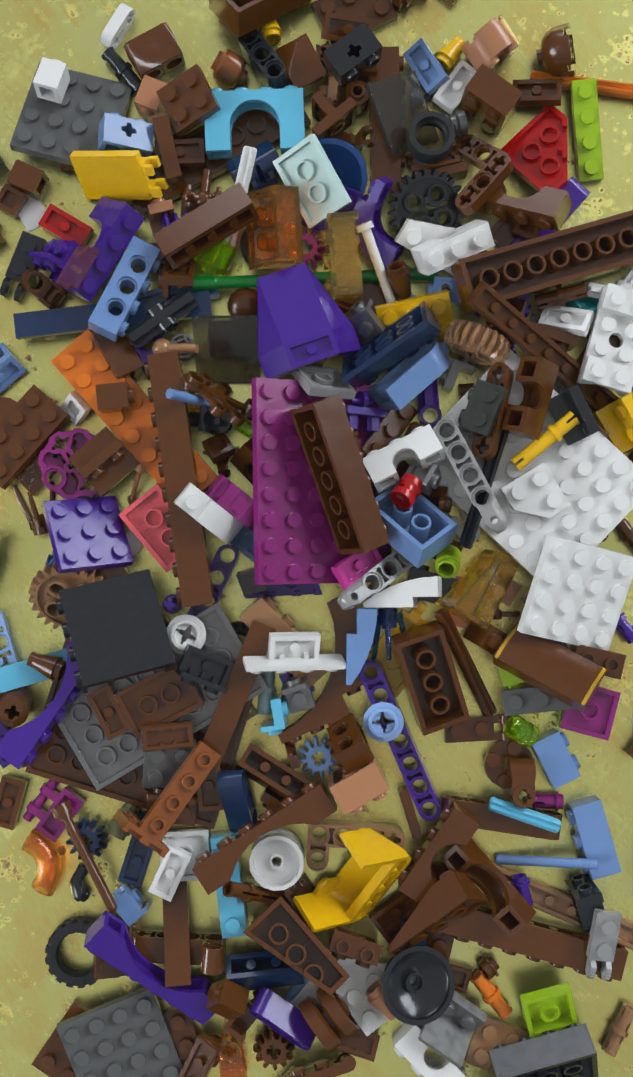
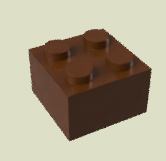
(490, 100)

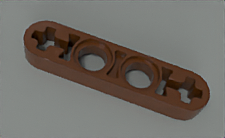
(493, 443)

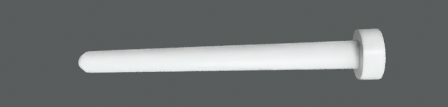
(365, 229)

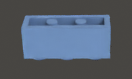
(593, 835)

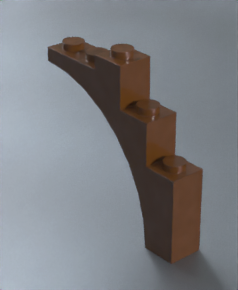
(330, 704)

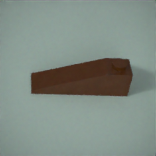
(446, 899)

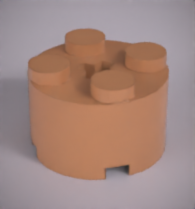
(490, 44)

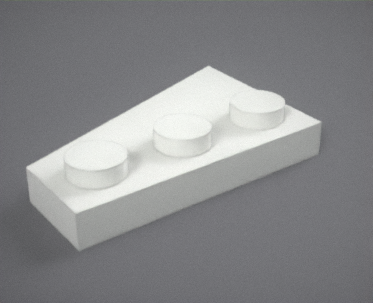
(417, 232)

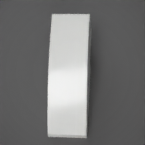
(406, 593)

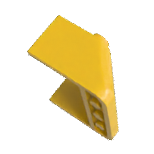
(358, 885)

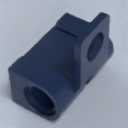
(263, 168)

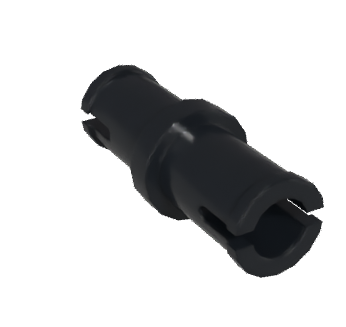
(122, 69)

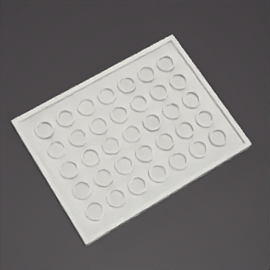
(589, 472)

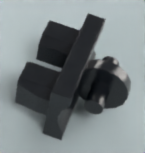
(208, 423)

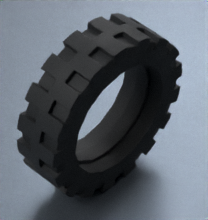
(54, 960)

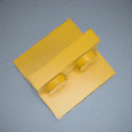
(618, 421)

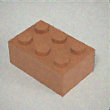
(358, 787)

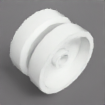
(266, 869)

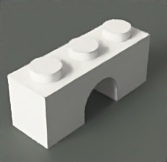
(444, 252)
(419, 445)
(409, 1047)

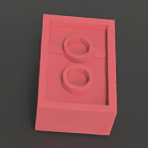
(148, 523)

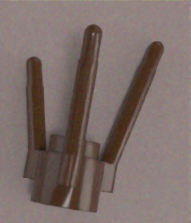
(37, 521)

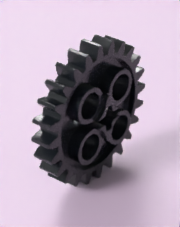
(421, 187)

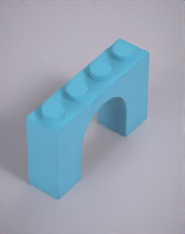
(283, 104)

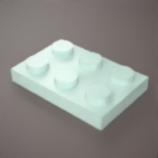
(317, 180)

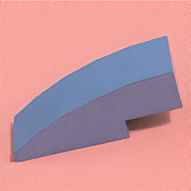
(359, 643)

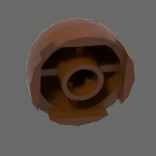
(557, 52)

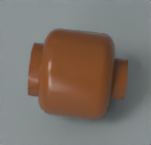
(229, 68)

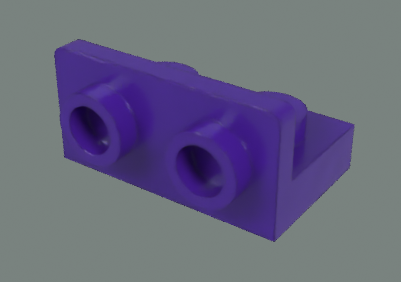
(54, 255)

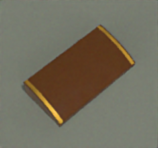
(550, 668)

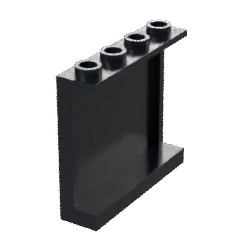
(115, 629)

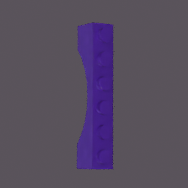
(22, 743)
(111, 942)

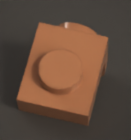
(155, 212)

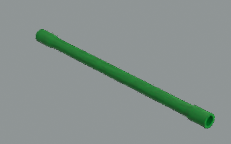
(212, 283)

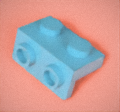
(280, 713)

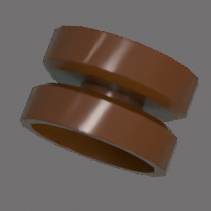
(327, 1017)

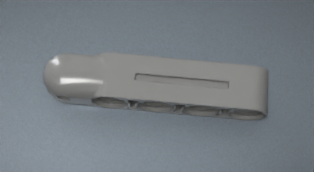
(488, 511)
(377, 577)

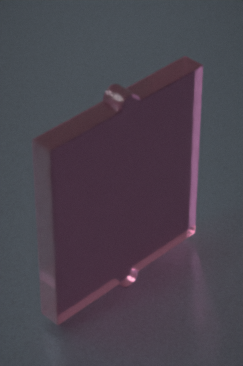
(77, 267)

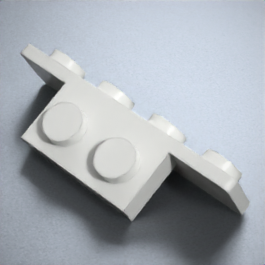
(294, 653)

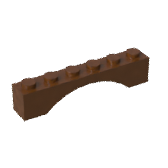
(308, 807)

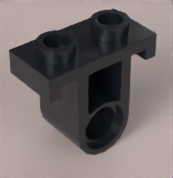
(585, 898)

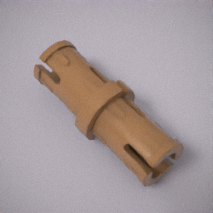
(618, 1030)

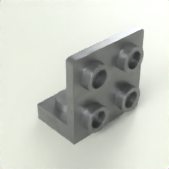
(453, 1029)

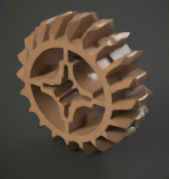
(476, 342)

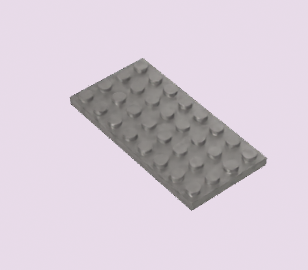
(111, 759)

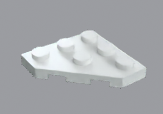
(354, 995)

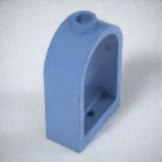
(410, 376)

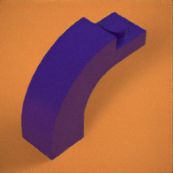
(369, 209)

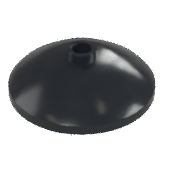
(428, 995)

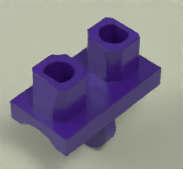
(360, 410)

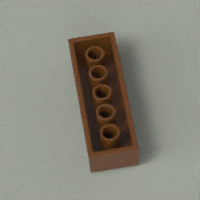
(340, 475)

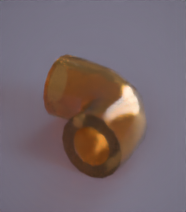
(47, 862)

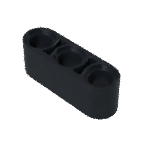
(263, 60)

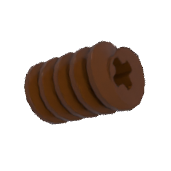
(15, 706)

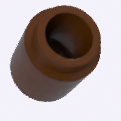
(359, 93)

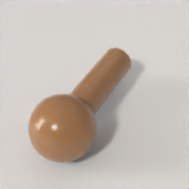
(163, 345)

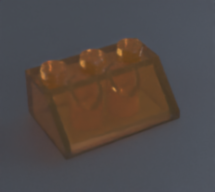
(276, 235)

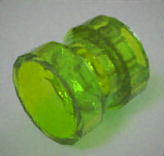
(525, 732)

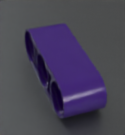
(282, 1018)

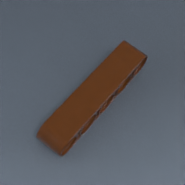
(500, 823)

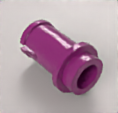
(548, 800)

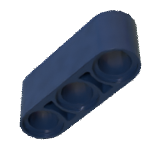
(236, 798)

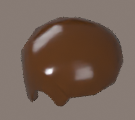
(243, 302)

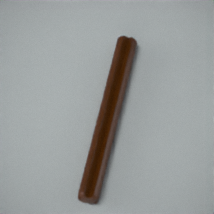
(465, 662)

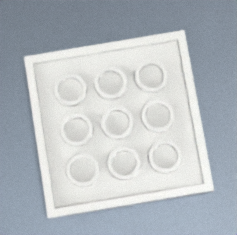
(577, 593)

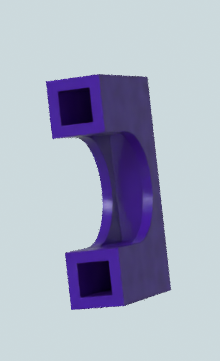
(118, 226)

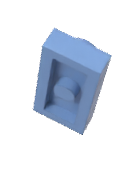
(426, 66)

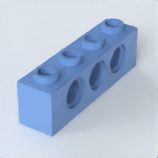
(137, 253)

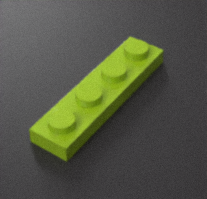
(586, 130)

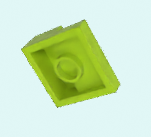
(548, 1009)

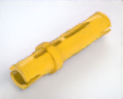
(549, 437)

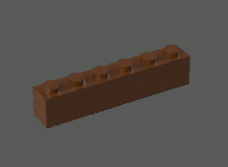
(380, 160)

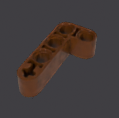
(205, 949)

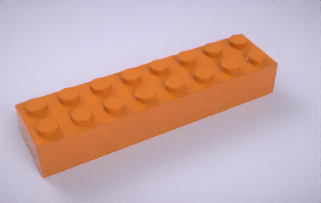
(86, 367)

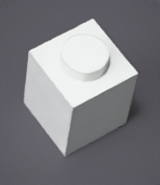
(51, 80)

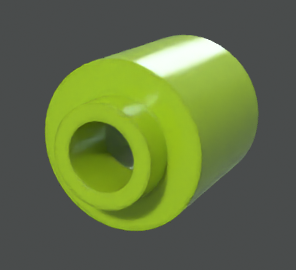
(448, 562)

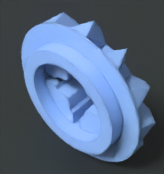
(375, 729)

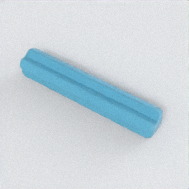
(524, 814)

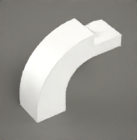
(208, 513)

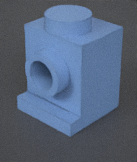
(439, 282)
(130, 903)

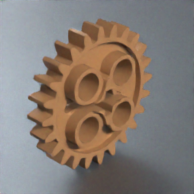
(45, 590)

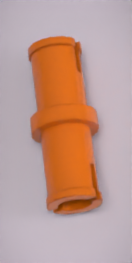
(491, 994)

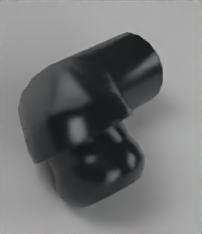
(76, 883)

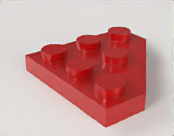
(541, 150)

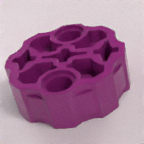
(51, 465)
(232, 500)

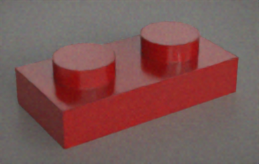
(65, 226)

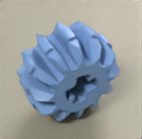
(309, 758)

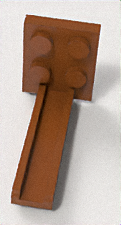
(171, 801)

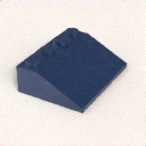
(391, 346)

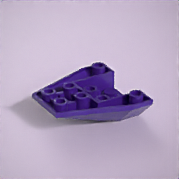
(299, 322)

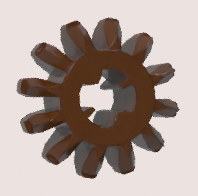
(266, 1052)

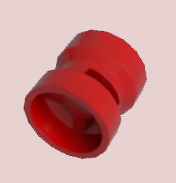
(406, 491)

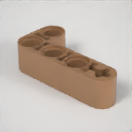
(330, 839)

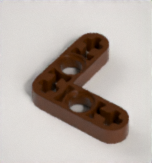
(493, 168)

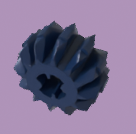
(93, 831)

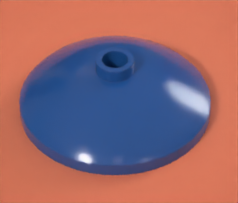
(346, 162)

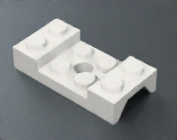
(602, 362)

